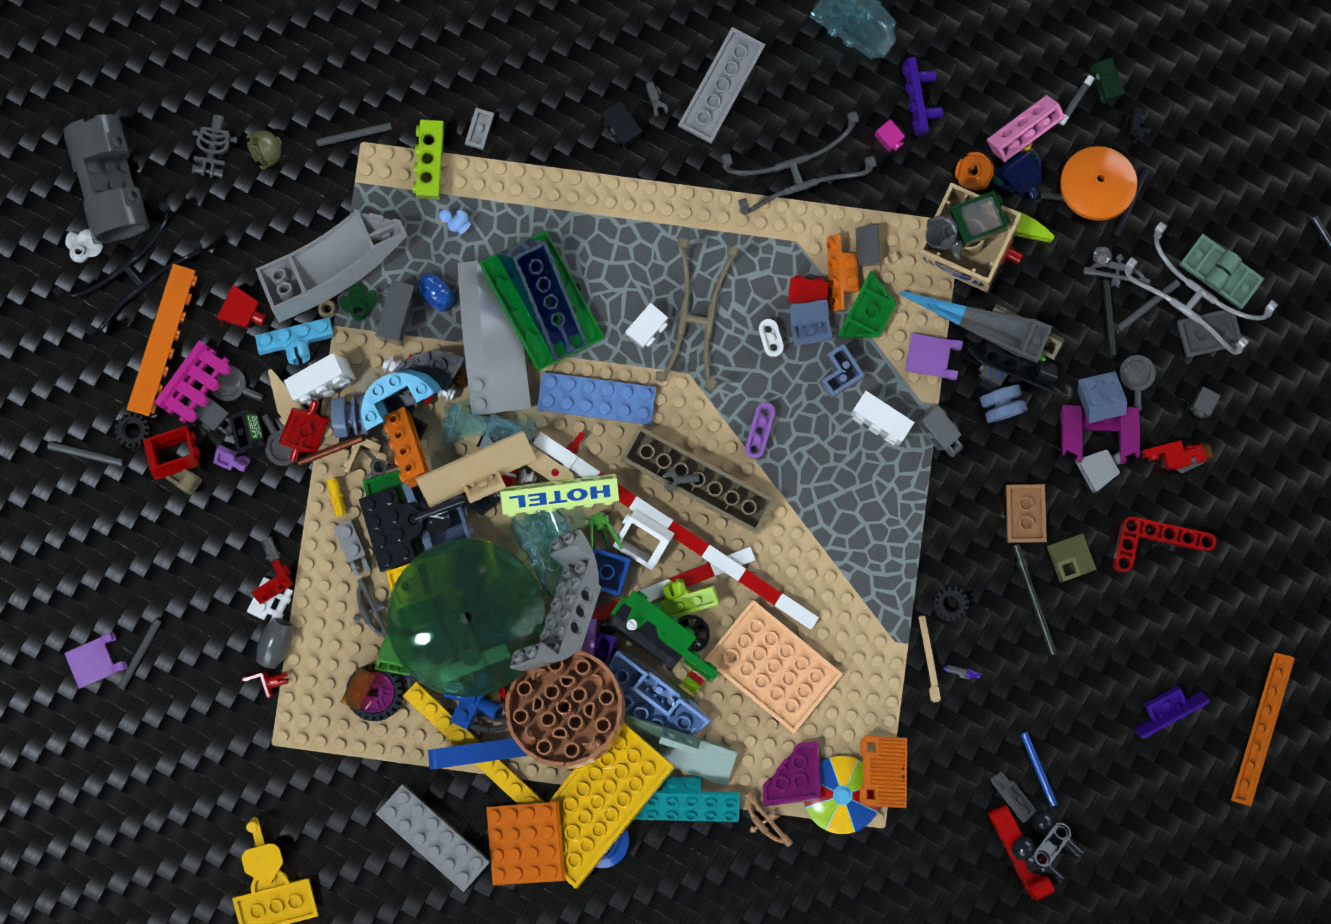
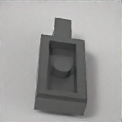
(1013, 796)

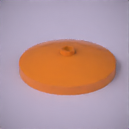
(1094, 198)

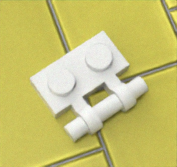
(264, 609)

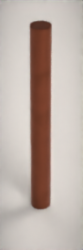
(330, 450)

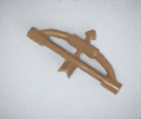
(751, 799)

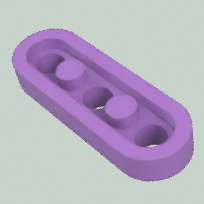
(763, 422)

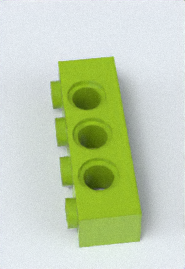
(431, 189)

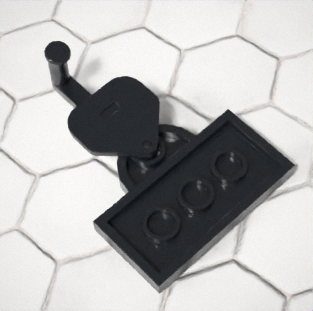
(392, 528)

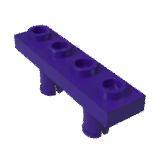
(916, 102)

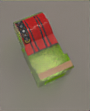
(691, 683)

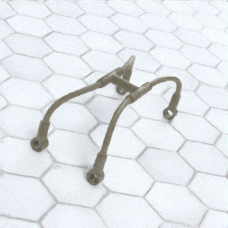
(708, 321)

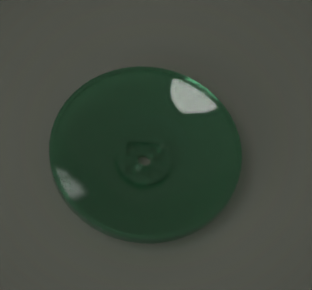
(428, 609)

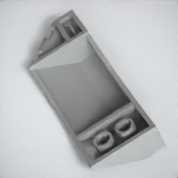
(329, 263)
(491, 347)

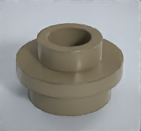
(321, 307)

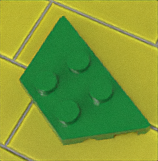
(869, 311)

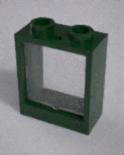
(981, 217)

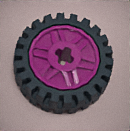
(389, 698)

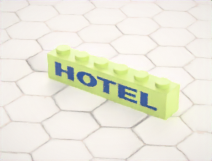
(559, 494)

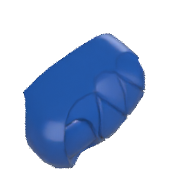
(435, 292)

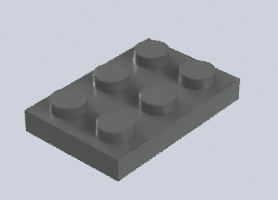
(1200, 341)

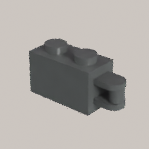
(213, 417)
(940, 430)

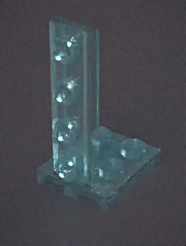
(456, 422)

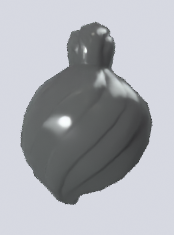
(943, 234)

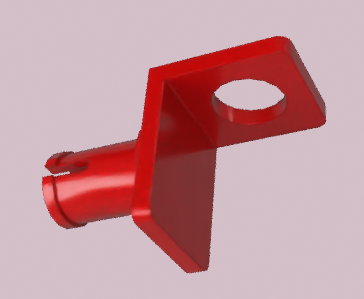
(269, 682)

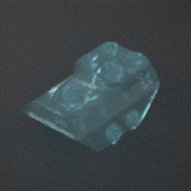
(859, 24)
(534, 537)

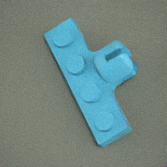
(295, 339)

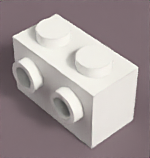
(647, 326)

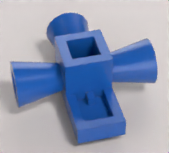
(470, 706)

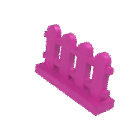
(188, 373)

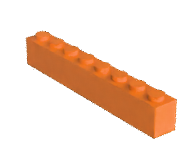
(161, 339)

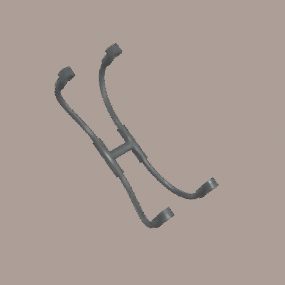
(792, 164)

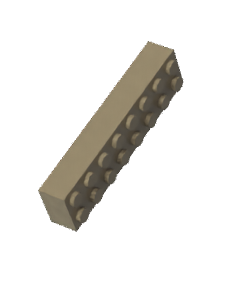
(715, 488)

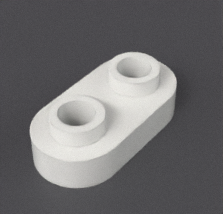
(771, 338)

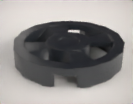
(699, 626)

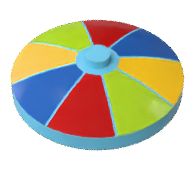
(840, 803)

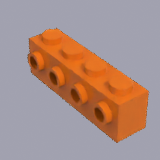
(406, 445)

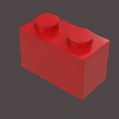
(806, 290)

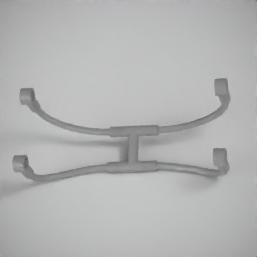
(1200, 292)

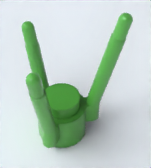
(600, 523)

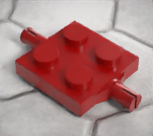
(303, 430)

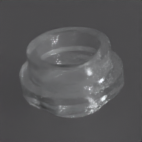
(1102, 255)

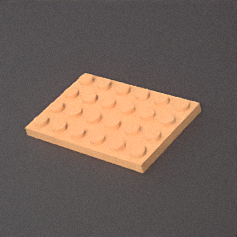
(773, 666)

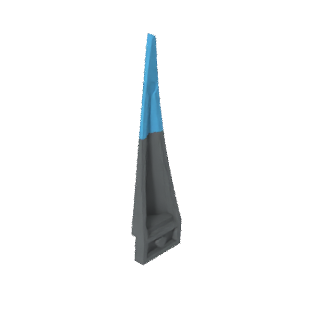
(1013, 333)

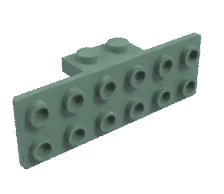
(686, 751)

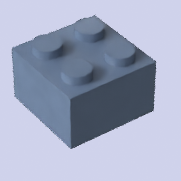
(1102, 397)

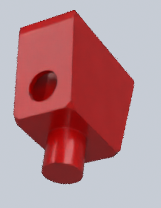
(241, 309)

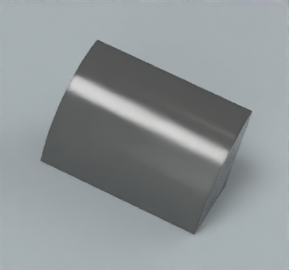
(867, 245)

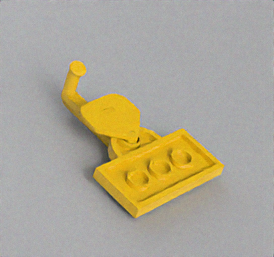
(276, 901)

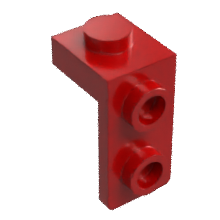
(275, 585)

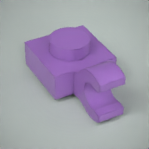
(227, 458)

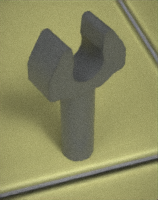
(679, 480)

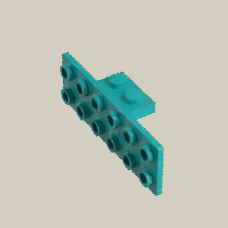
(684, 801)

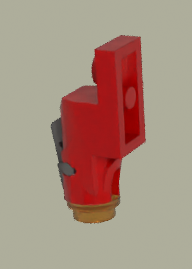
(1180, 458)

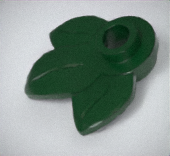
(357, 300)

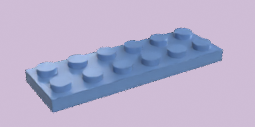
(596, 398)

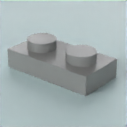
(479, 129)

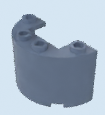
(458, 529)

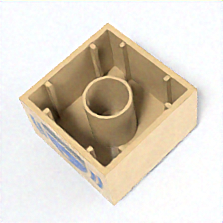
(979, 260)

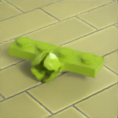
(681, 601)

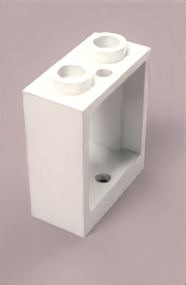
(649, 526)

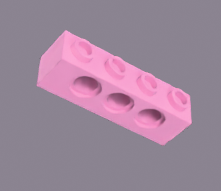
(1025, 128)

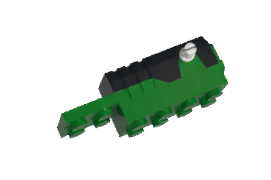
(658, 634)

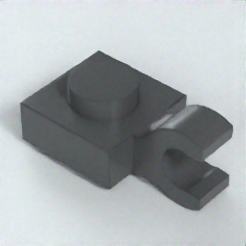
(654, 94)

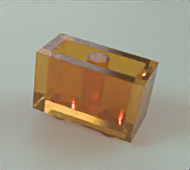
(359, 689)

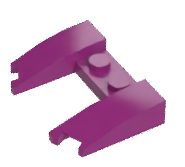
(1075, 420)

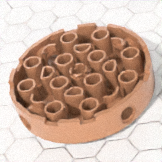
(570, 737)

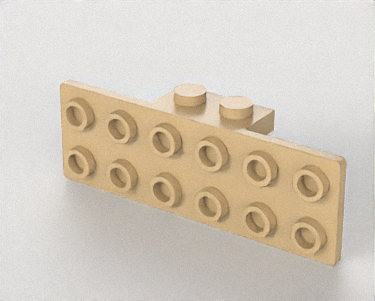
(477, 472)

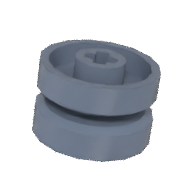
(1003, 403)

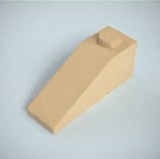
(282, 397)

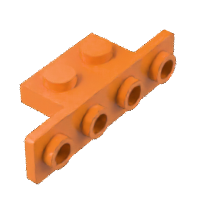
(842, 272)

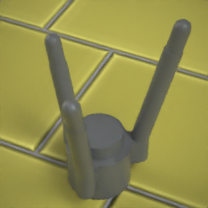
(377, 465)

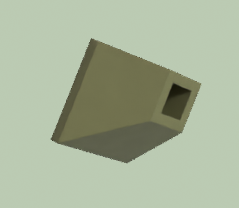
(1071, 558)

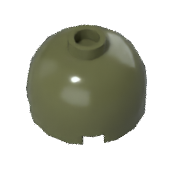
(264, 147)

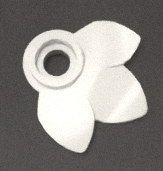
(84, 243)

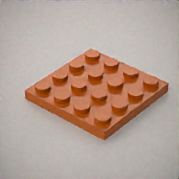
(525, 843)

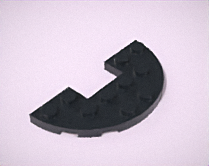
(437, 364)

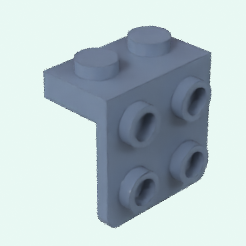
(810, 322)

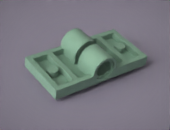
(1221, 271)

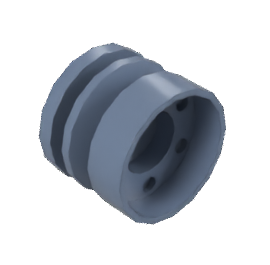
(347, 417)

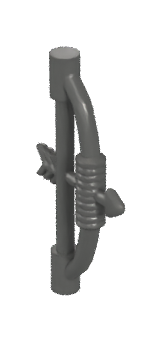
(1116, 277)
(366, 613)
(484, 728)

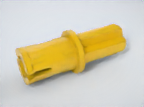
(336, 497)

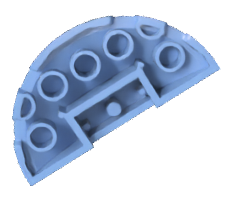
(655, 697)

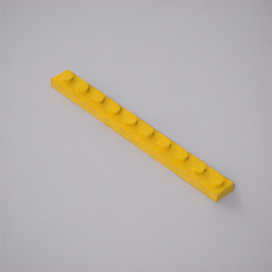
(495, 770)

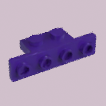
(1168, 709)

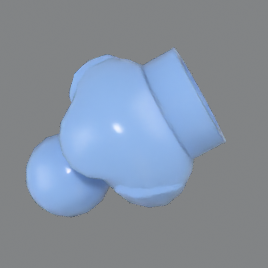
(456, 223)

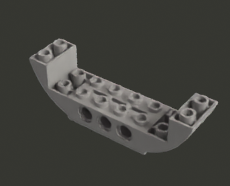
(571, 606)

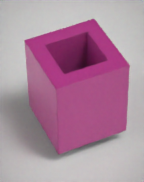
(890, 136)

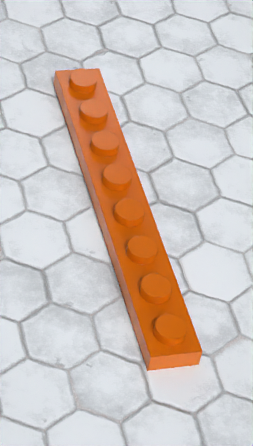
(1262, 729)

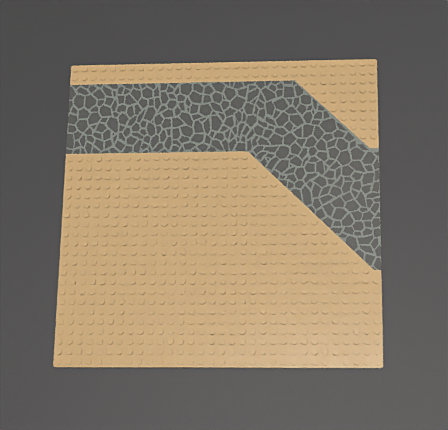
(844, 498)

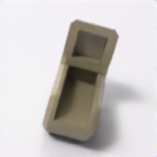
(185, 481)

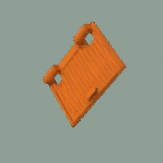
(884, 771)

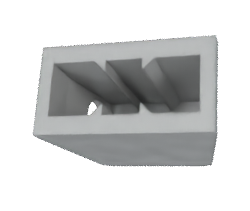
(1099, 469)

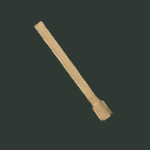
(933, 690)

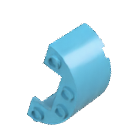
(373, 406)

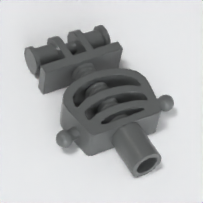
(215, 133)

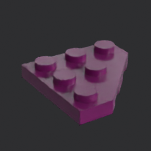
(796, 777)

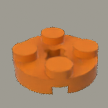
(982, 178)

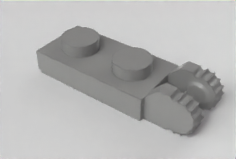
(351, 545)

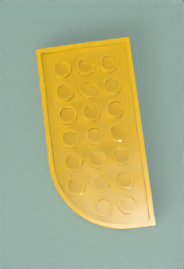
(604, 799)

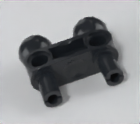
(1055, 838)

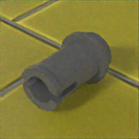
(270, 549)

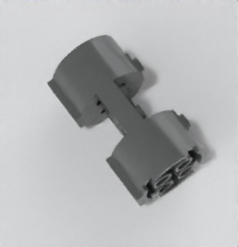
(100, 159)

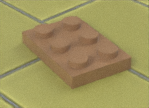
(1026, 513)

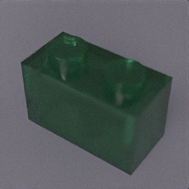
(1107, 80)

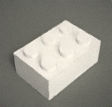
(320, 379)
(881, 419)

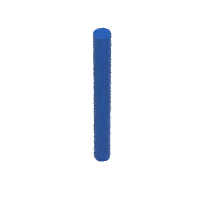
(1039, 769)

